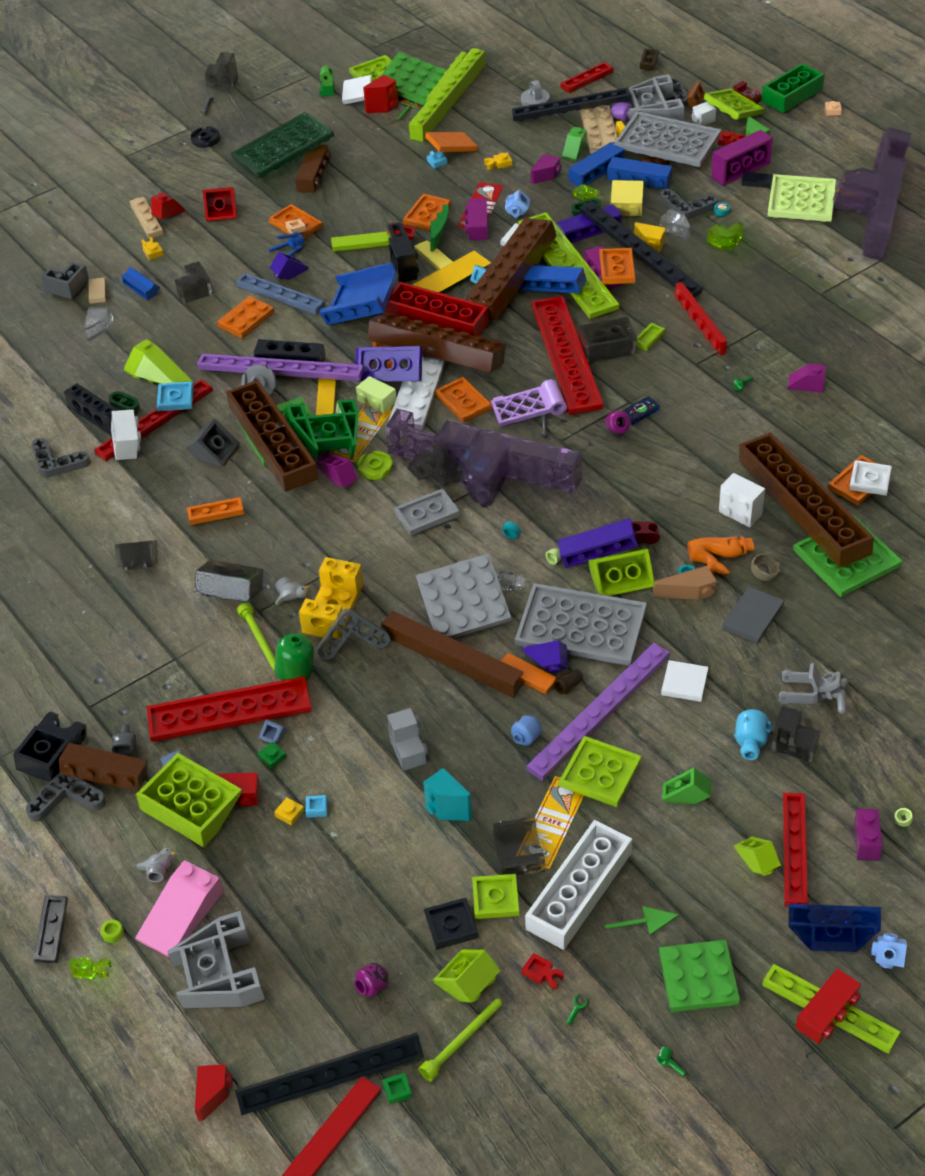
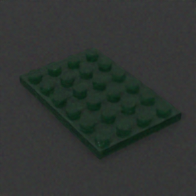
(282, 145)

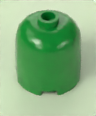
(294, 657)

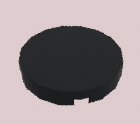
(205, 137)

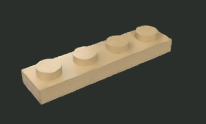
(147, 220)

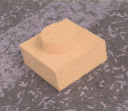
(833, 108)
(295, 226)

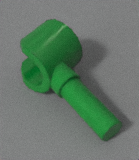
(739, 384)
(576, 1009)
(664, 1058)

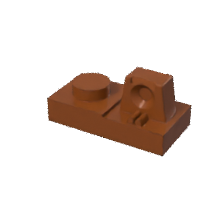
(695, 95)

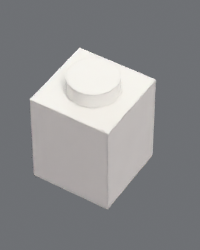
(704, 113)

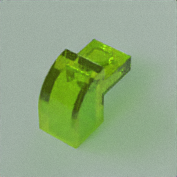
(723, 237)

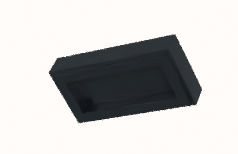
(757, 179)

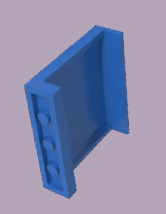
(361, 294)

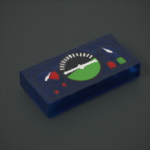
(642, 409)

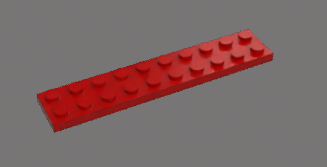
(566, 355)

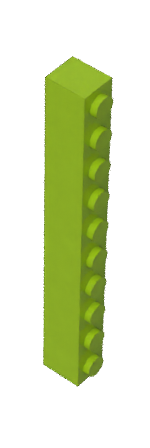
(447, 94)

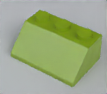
(622, 572)

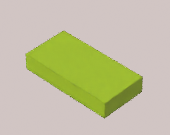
(649, 336)

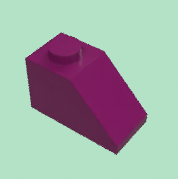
(545, 169)
(808, 378)

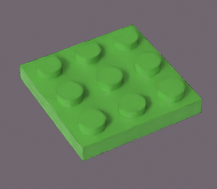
(698, 976)

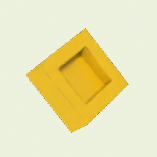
(289, 811)

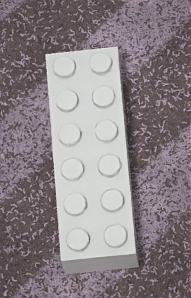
(578, 884)

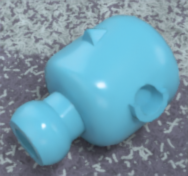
(752, 732)

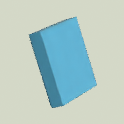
(175, 396)

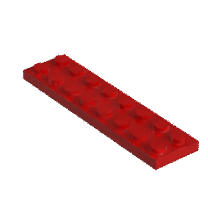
(228, 709)

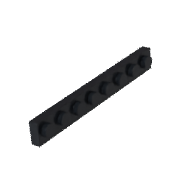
(570, 104)
(329, 1073)

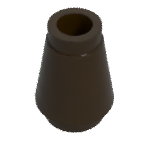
(566, 682)

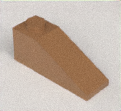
(687, 585)

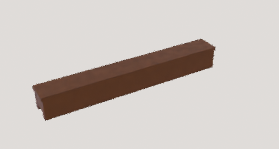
(453, 654)

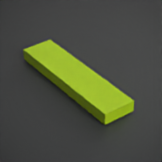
(360, 241)

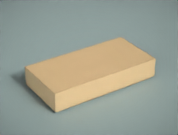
(97, 290)

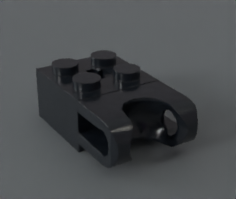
(402, 253)
(44, 745)

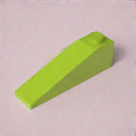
(153, 364)

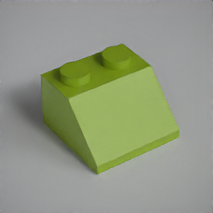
(467, 975)

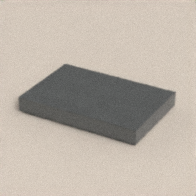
(753, 615)

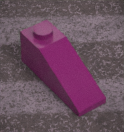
(337, 469)

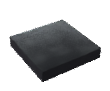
(451, 923)

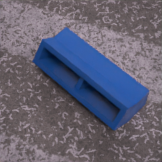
(139, 283)

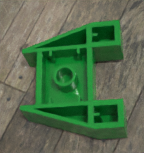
(325, 430)

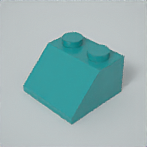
(447, 797)

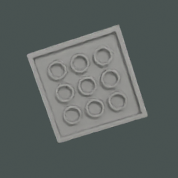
(463, 597)

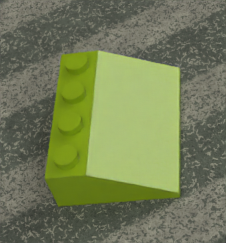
(189, 799)

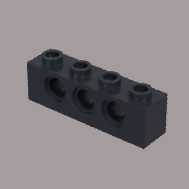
(290, 350)
(90, 407)

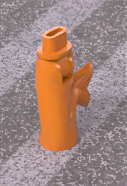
(726, 547)

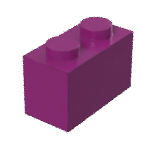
(867, 834)

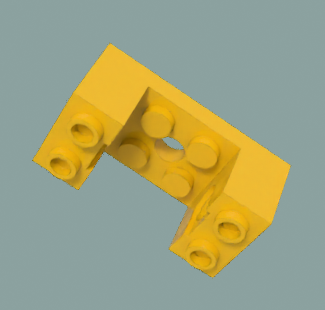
(339, 590)

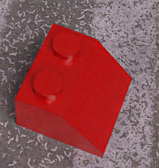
(380, 95)
(219, 204)

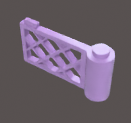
(549, 397)

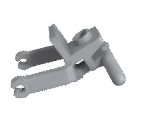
(825, 687)

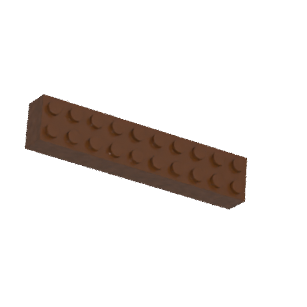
(806, 500)

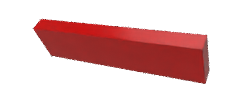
(586, 77)

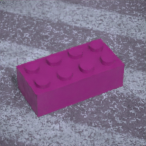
(741, 156)

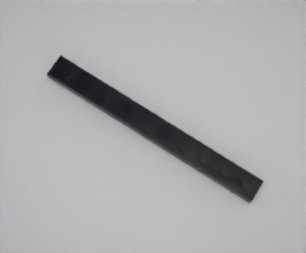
(639, 248)

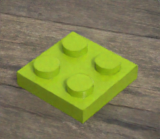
(495, 896)

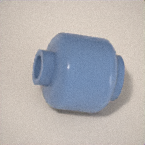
(526, 730)

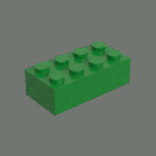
(792, 87)

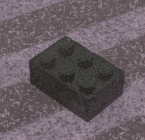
(608, 339)
(228, 581)

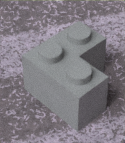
(407, 739)

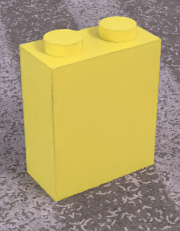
(627, 197)

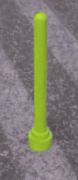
(246, 612)
(430, 1068)

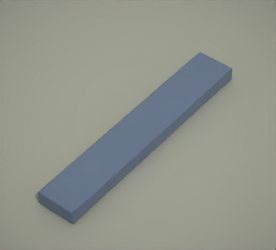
(280, 293)

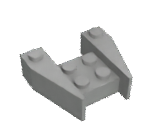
(650, 98)
(210, 968)

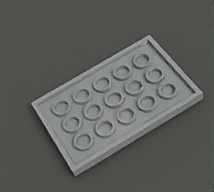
(668, 138)
(584, 621)

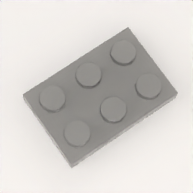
(426, 512)

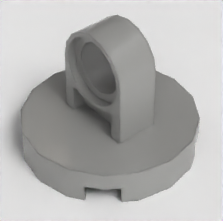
(534, 94)
(261, 373)

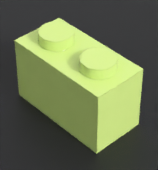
(376, 394)

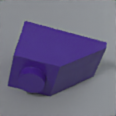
(287, 266)
(549, 655)

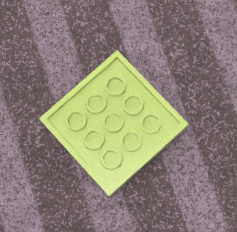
(801, 197)

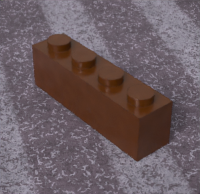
(312, 169)
(103, 767)

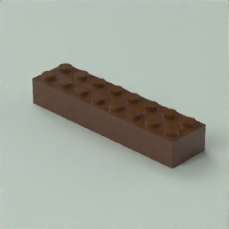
(511, 265)
(437, 341)
(272, 435)

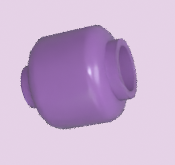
(621, 111)

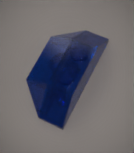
(834, 926)

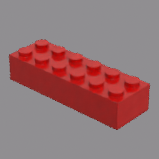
(438, 309)

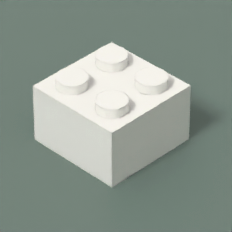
(125, 434)
(741, 500)

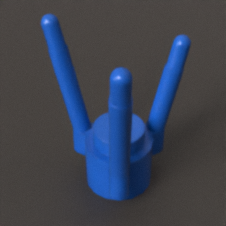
(295, 241)

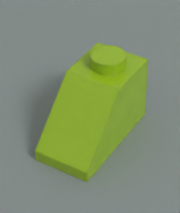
(758, 855)

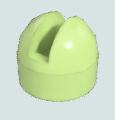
(553, 556)
(908, 814)

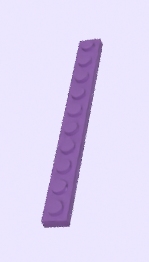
(282, 367)
(597, 711)

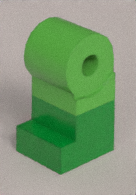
(327, 87)

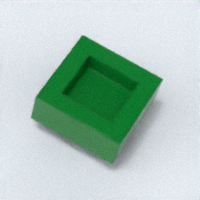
(271, 755)
(397, 1088)

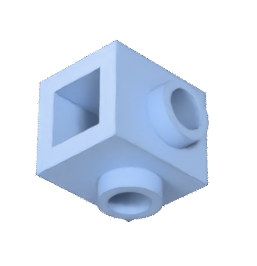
(517, 204)
(895, 957)

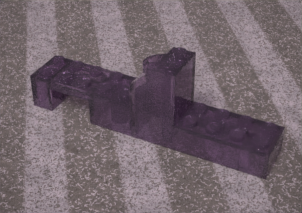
(876, 191)
(488, 456)

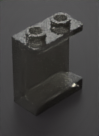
(518, 847)

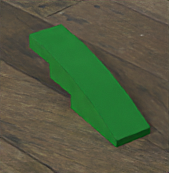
(438, 227)

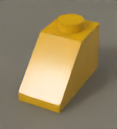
(650, 234)

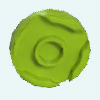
(375, 465)

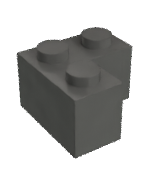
(66, 282)

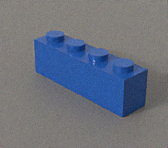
(594, 165)
(631, 170)
(554, 279)

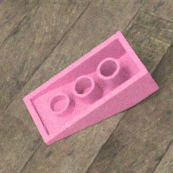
(180, 907)

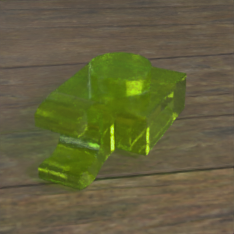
(585, 192)
(88, 969)

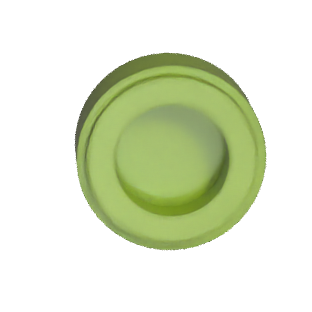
(111, 931)

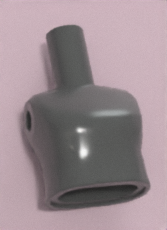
(124, 742)

